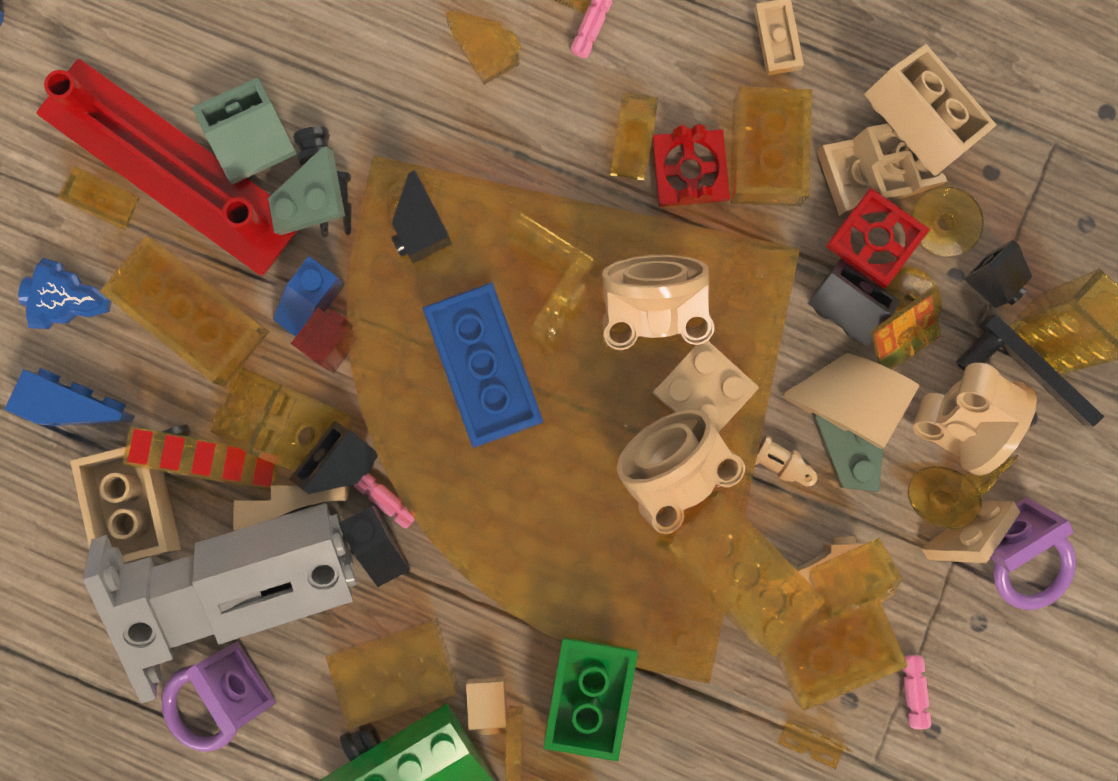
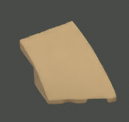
(876, 161)
(856, 397)

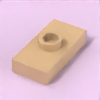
(778, 37)

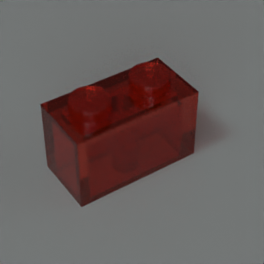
(325, 339)

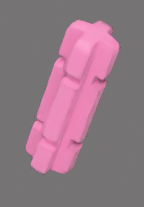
(590, 27)
(385, 500)
(916, 692)

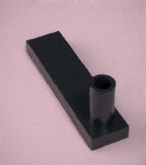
(1000, 335)

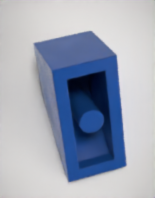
(306, 291)

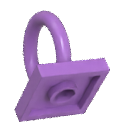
(1029, 536)
(229, 691)

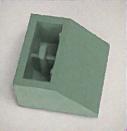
(244, 130)

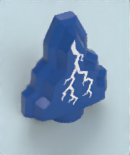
(58, 296)

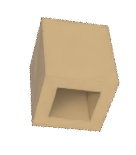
(486, 704)

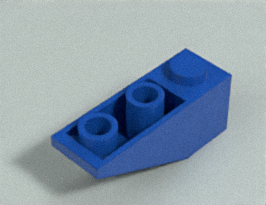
(50, 403)

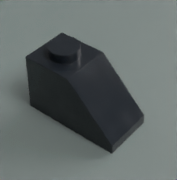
(417, 223)
(1001, 275)
(334, 461)
(374, 545)

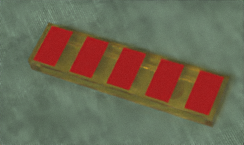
(197, 458)

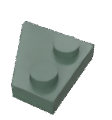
(308, 195)
(854, 459)

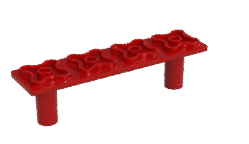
(163, 163)

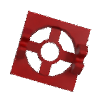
(691, 194)
(879, 273)

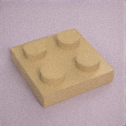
(707, 384)

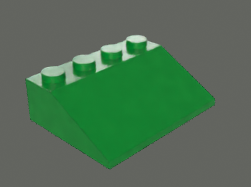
(424, 751)

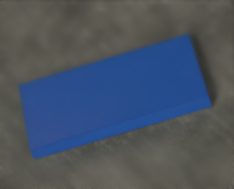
(482, 365)

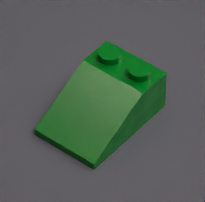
(590, 699)

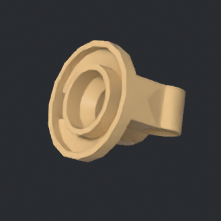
(656, 299)
(978, 418)
(676, 467)

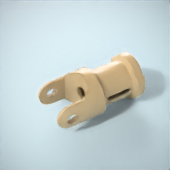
(790, 468)

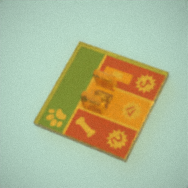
(906, 331)

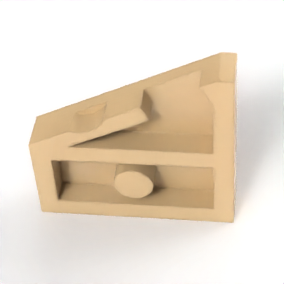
(979, 539)

